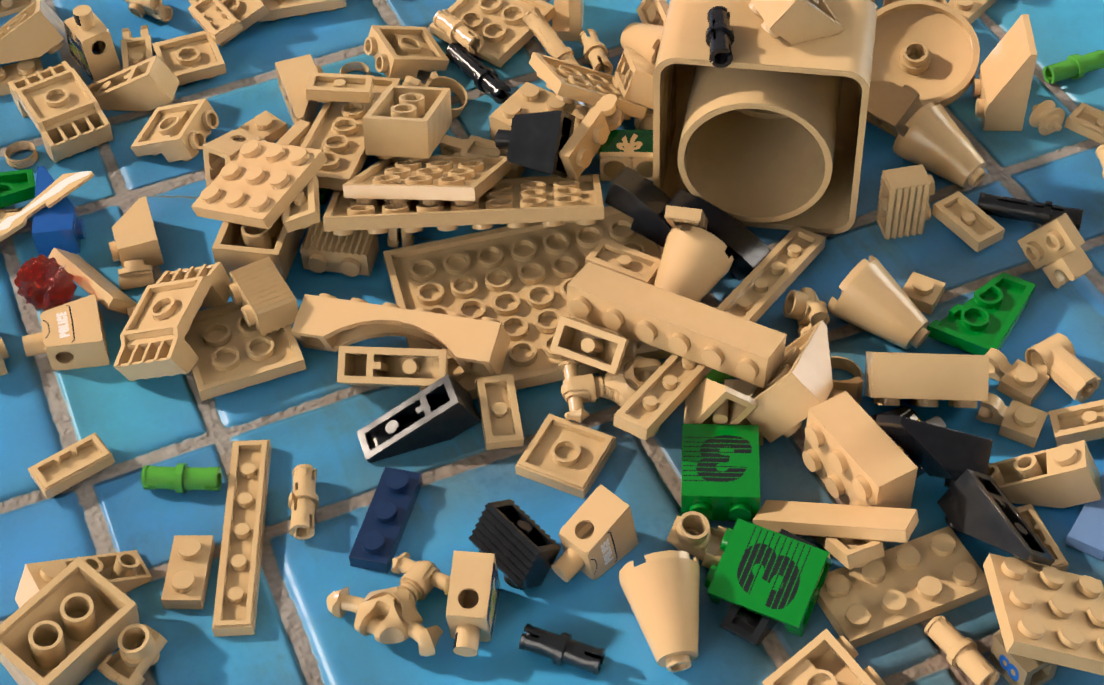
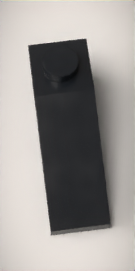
(420, 421)
(937, 449)
(983, 511)

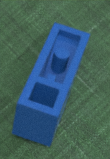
(56, 225)

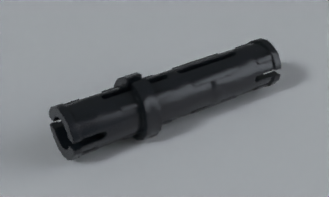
(484, 78)
(1026, 210)

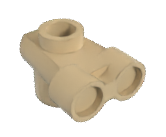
(150, 7)
(805, 308)
(694, 535)
(138, 651)

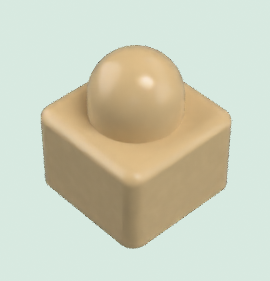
(772, 131)

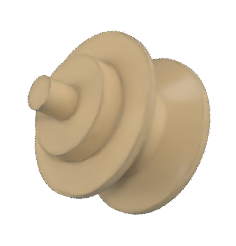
(1047, 117)

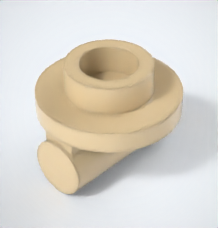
(135, 274)

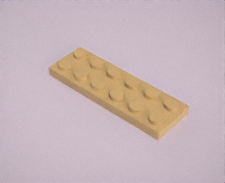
(340, 135)

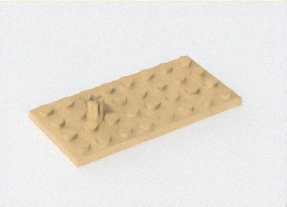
(509, 202)

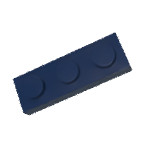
(386, 520)

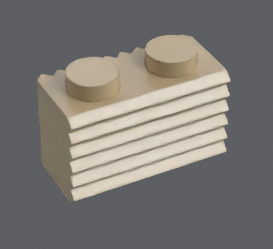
(904, 201)
(340, 254)
(264, 296)

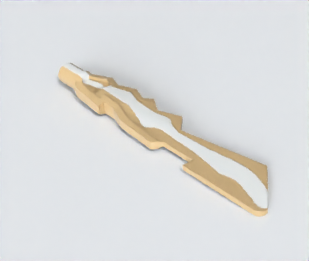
(49, 197)

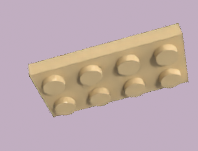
(902, 587)

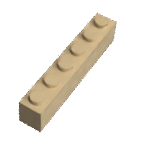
(676, 324)

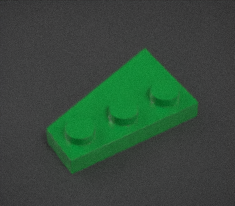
(985, 318)

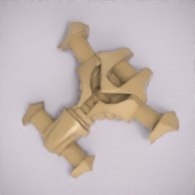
(618, 388)
(392, 612)

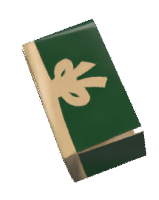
(625, 150)

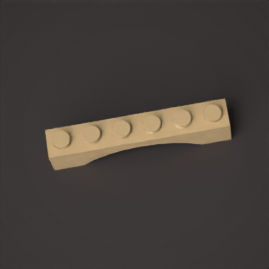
(333, 322)

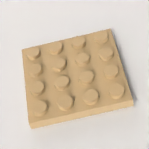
(430, 180)

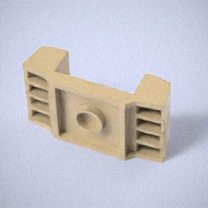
(61, 110)
(156, 330)

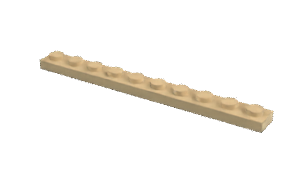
(749, 300)

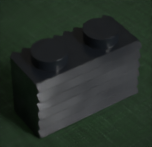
(518, 543)

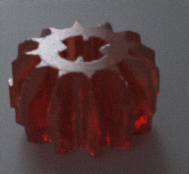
(45, 283)

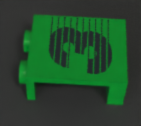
(721, 471)
(769, 574)

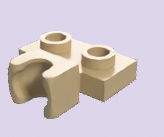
(1059, 248)

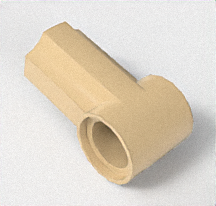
(1058, 360)

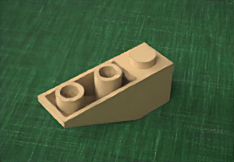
(1050, 477)
(122, 569)

